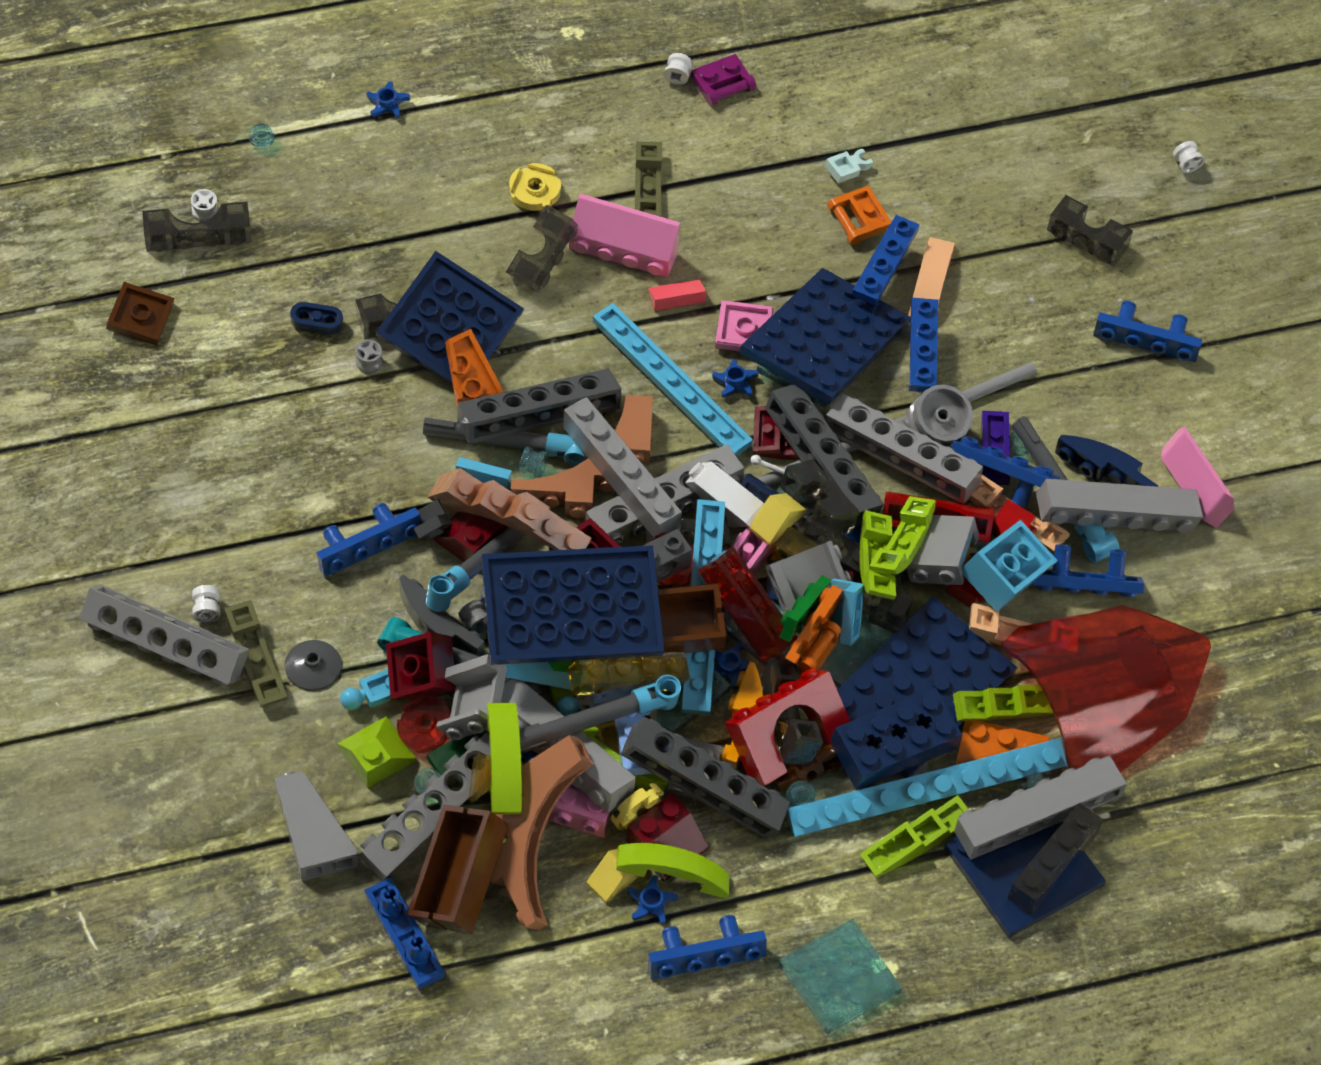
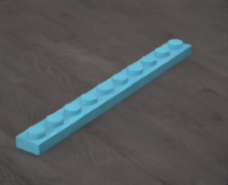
(926, 787)

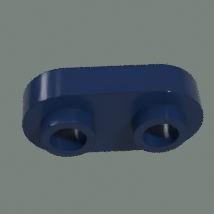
(317, 317)

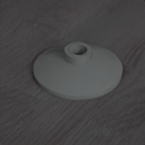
(316, 674)

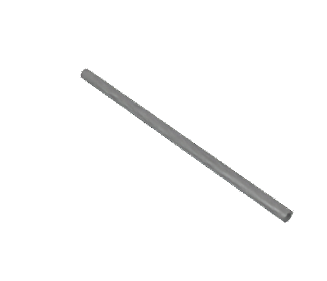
(971, 393)

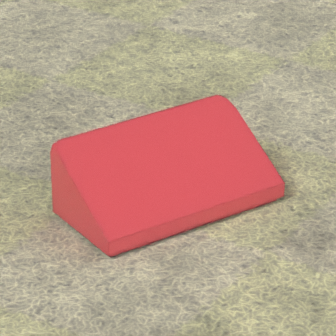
(677, 295)

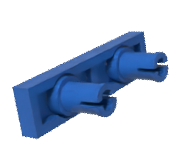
(885, 260)
(1148, 337)
(923, 344)
(1017, 467)
(369, 542)
(1099, 583)
(404, 933)
(695, 957)

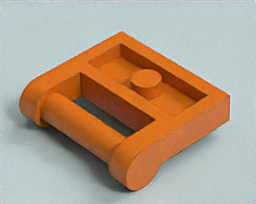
(866, 210)
(822, 648)

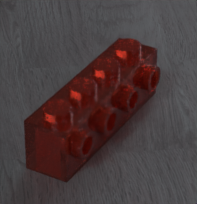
(747, 603)

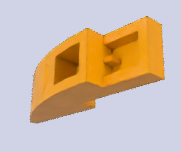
(748, 693)

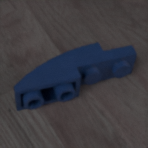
(1101, 460)

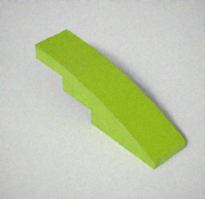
(1002, 703)
(914, 839)

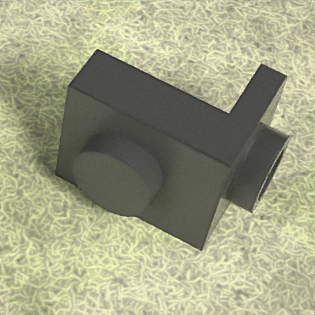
(433, 520)

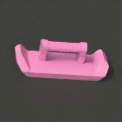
(1195, 472)

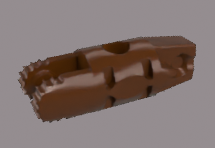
(821, 765)

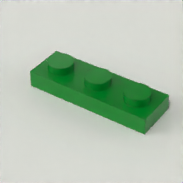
(802, 608)

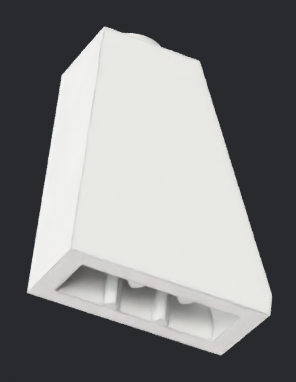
(714, 484)

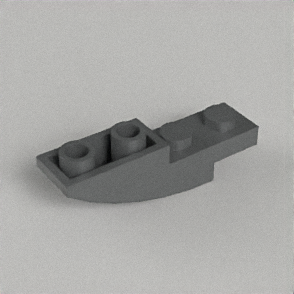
(427, 620)

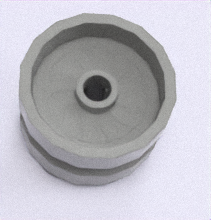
(941, 414)

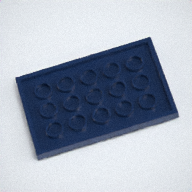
(824, 336)
(572, 605)
(925, 654)

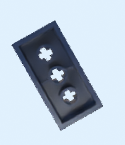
(895, 738)

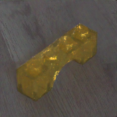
(605, 674)

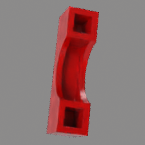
(983, 516)
(1006, 518)

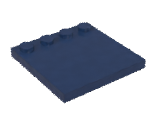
(442, 305)
(995, 871)

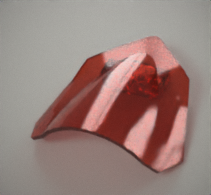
(1113, 679)

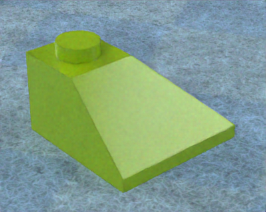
(376, 752)

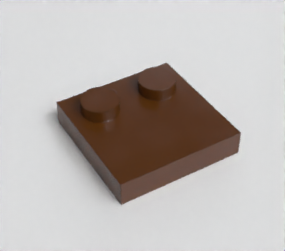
(140, 313)

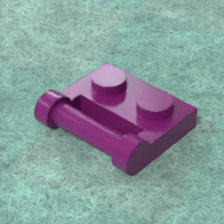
(721, 74)

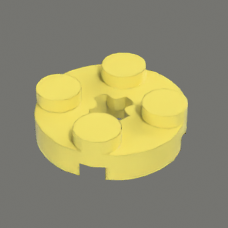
(530, 199)
(637, 805)

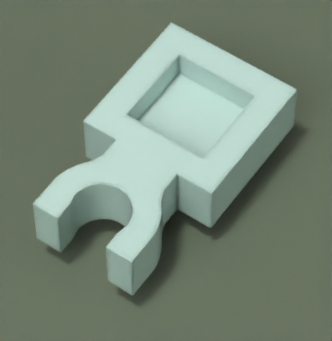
(846, 167)

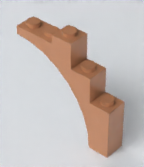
(576, 485)
(522, 512)
(542, 785)

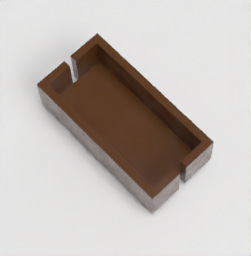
(690, 617)
(457, 869)

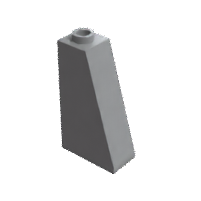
(313, 831)

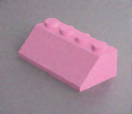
(625, 236)

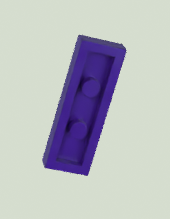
(996, 434)

